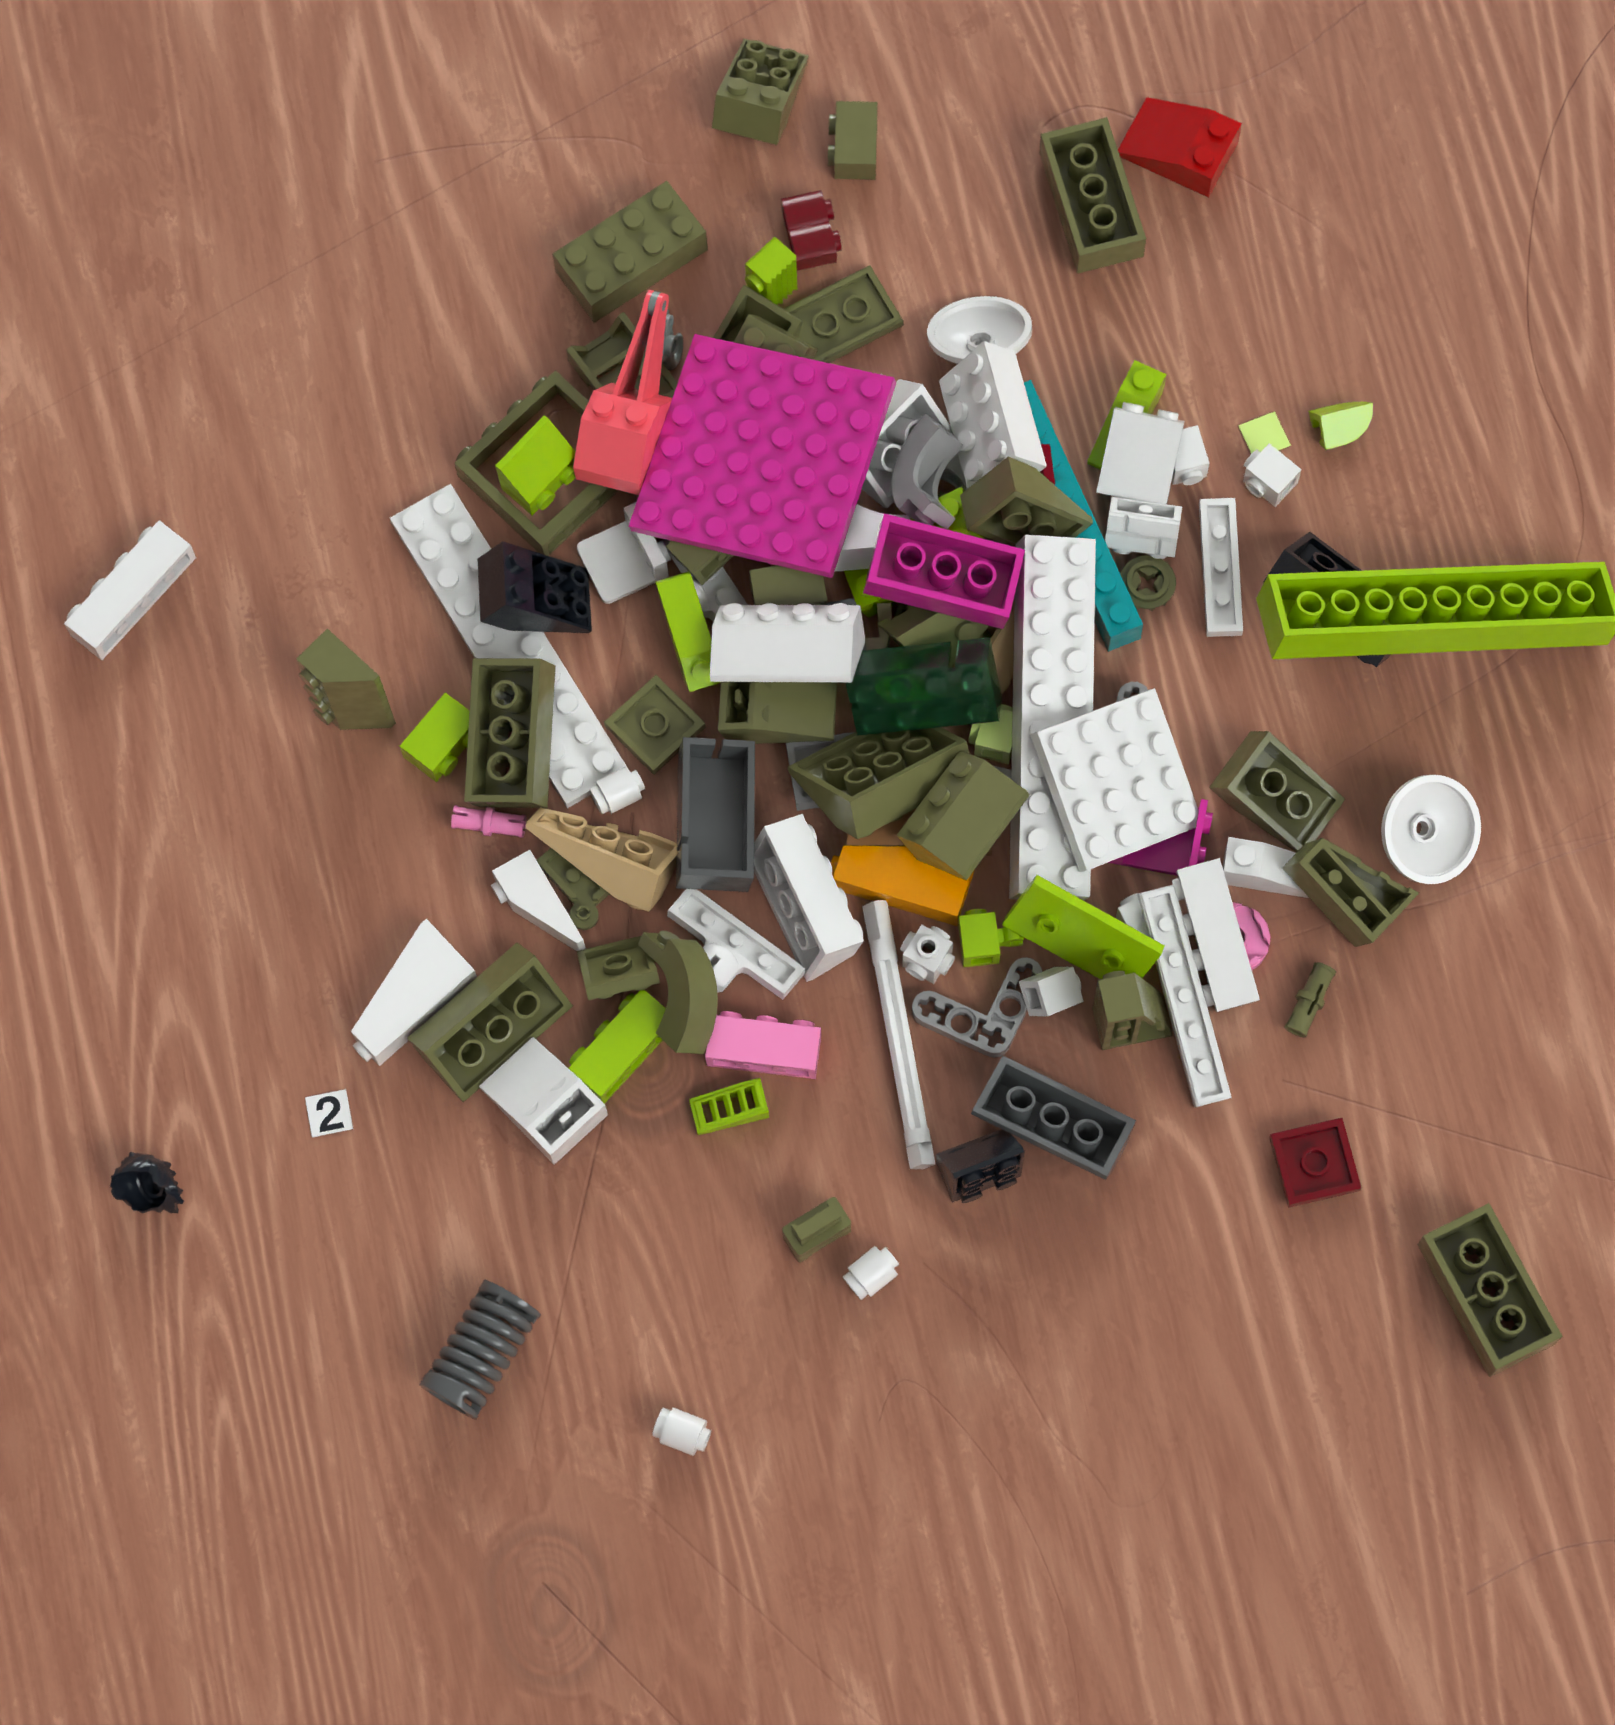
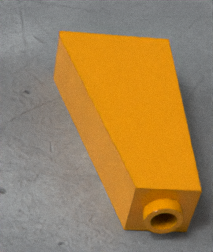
(901, 880)

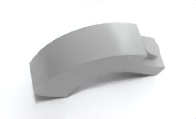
(919, 471)

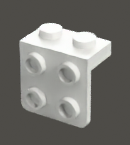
(623, 560)

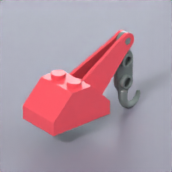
(626, 422)

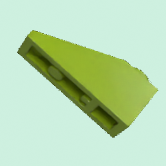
(1141, 387)
(687, 629)

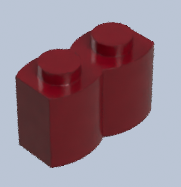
(809, 229)

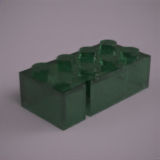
(918, 690)

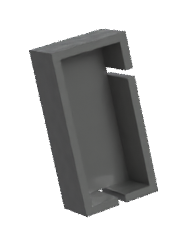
(715, 815)

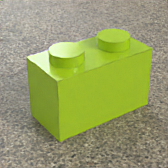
(438, 738)

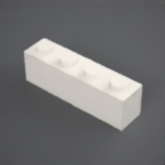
(129, 589)
(1217, 935)

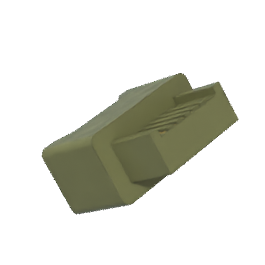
(816, 1229)

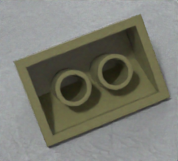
(962, 815)

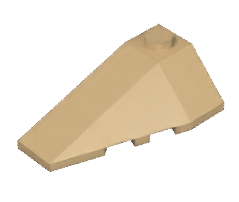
(621, 863)

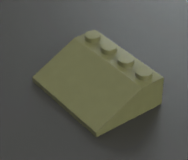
(876, 776)

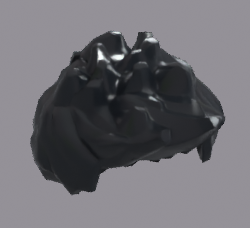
(146, 1184)

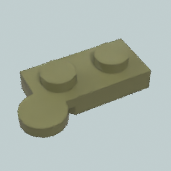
(576, 886)

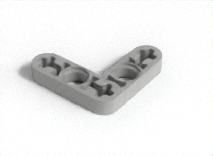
(992, 1022)

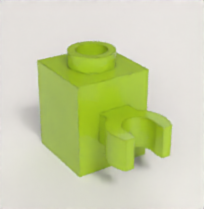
(981, 938)

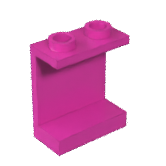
(1174, 852)

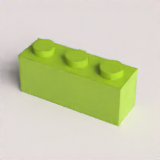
(619, 1045)

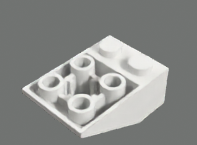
(544, 1100)

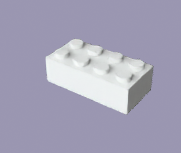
(990, 412)

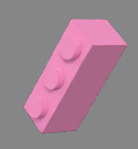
(764, 1045)

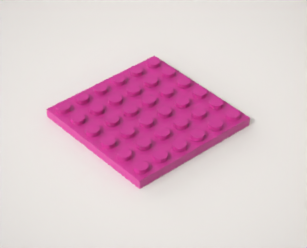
(763, 455)

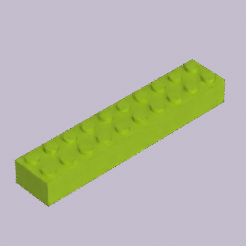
(1437, 609)

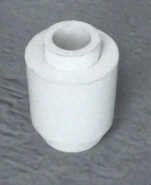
(617, 790)
(871, 1272)
(681, 1431)

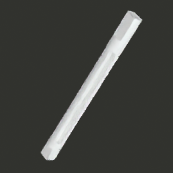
(898, 1033)

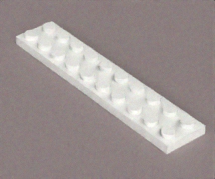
(446, 550)

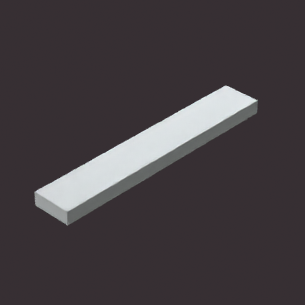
(1185, 997)

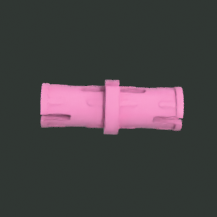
(488, 821)

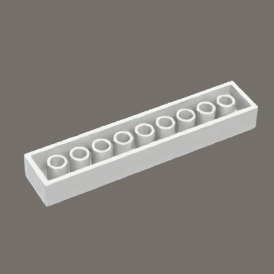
(1049, 687)

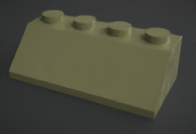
(343, 686)
(490, 1021)

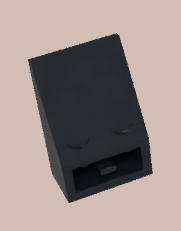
(532, 591)
(981, 1165)

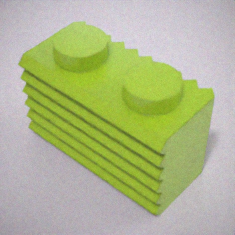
(772, 271)

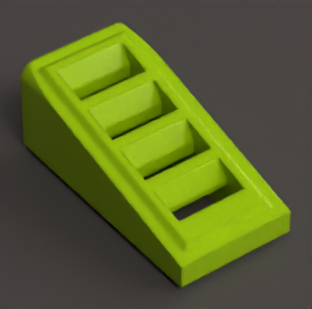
(745, 1116)

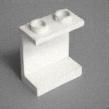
(1140, 454)

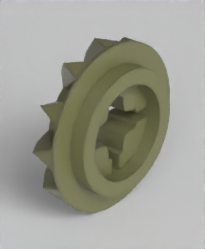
(1149, 568)

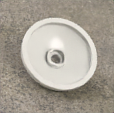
(970, 321)
(1447, 833)

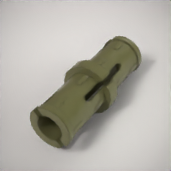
(1310, 999)

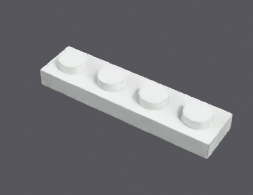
(1220, 567)

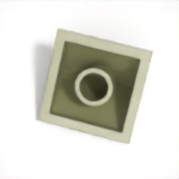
(752, 303)

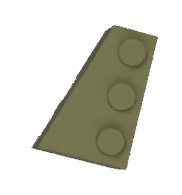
(924, 626)
(1348, 891)
(1129, 1011)

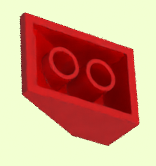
(1181, 143)

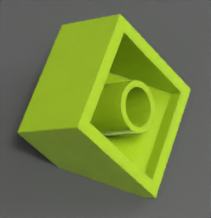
(537, 467)

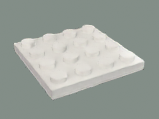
(1116, 779)

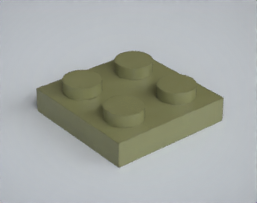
(654, 724)
(616, 968)

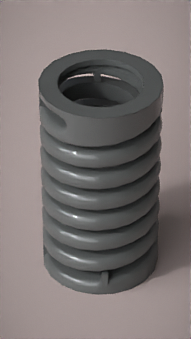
(470, 1341)

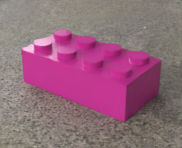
(944, 571)

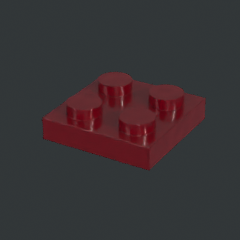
(1315, 1162)

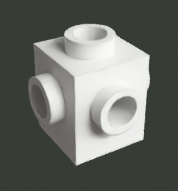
(927, 965)

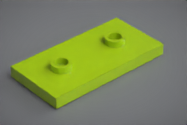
(1080, 931)

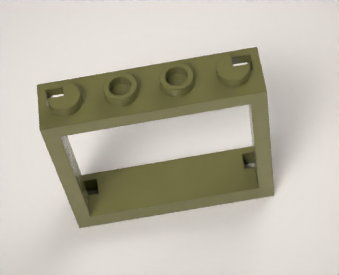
(496, 434)

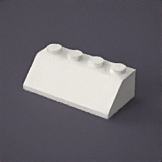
(786, 643)
(805, 896)

